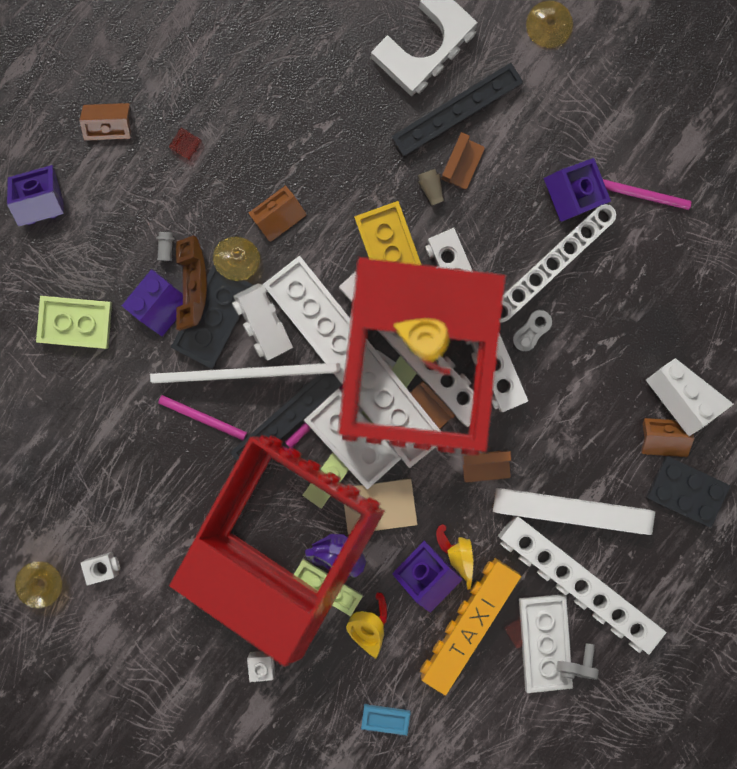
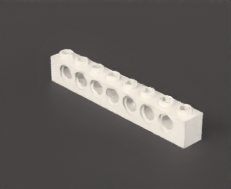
(430, 377)
(515, 394)
(649, 632)

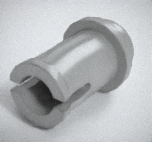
(165, 246)

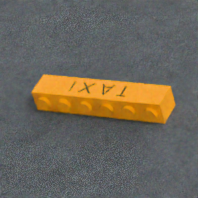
(470, 626)

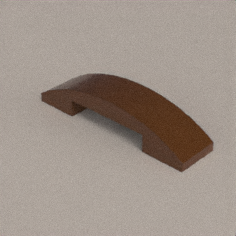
(194, 282)

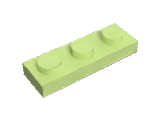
(347, 598)

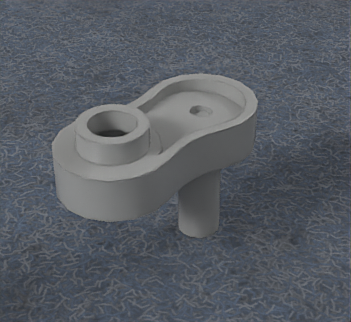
(528, 335)
(570, 669)

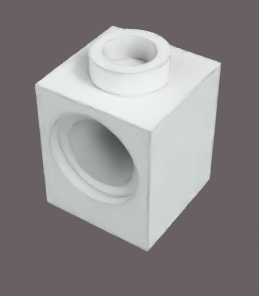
(91, 572)
(260, 666)

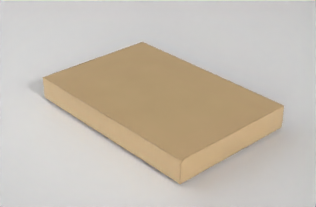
(396, 500)

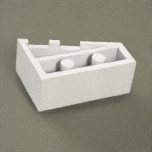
(687, 396)

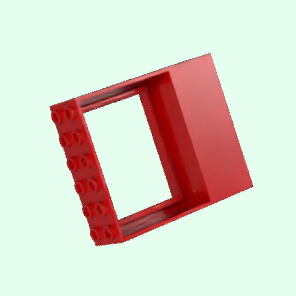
(401, 292)
(249, 588)

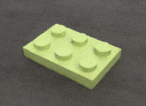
(74, 322)

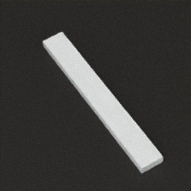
(245, 373)

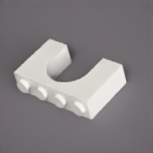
(412, 71)

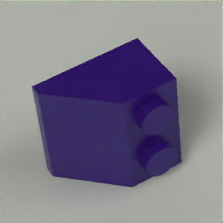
(577, 189)
(34, 196)
(154, 302)
(427, 577)

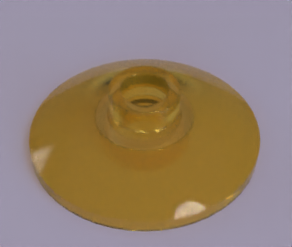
(545, 34)
(233, 267)
(28, 589)

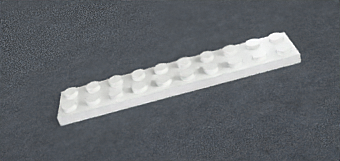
(327, 329)

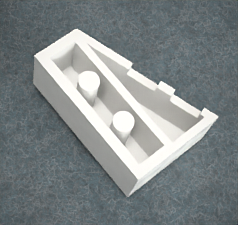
(262, 322)

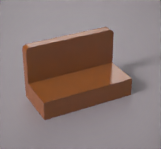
(105, 121)
(462, 162)
(277, 213)
(432, 404)
(665, 438)
(486, 466)

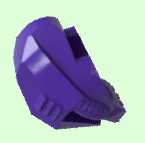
(326, 551)

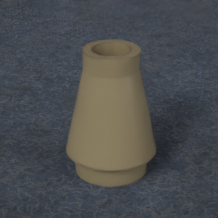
(431, 186)

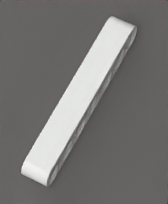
(561, 257)
(574, 511)

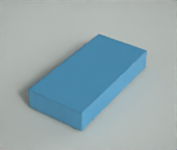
(385, 719)

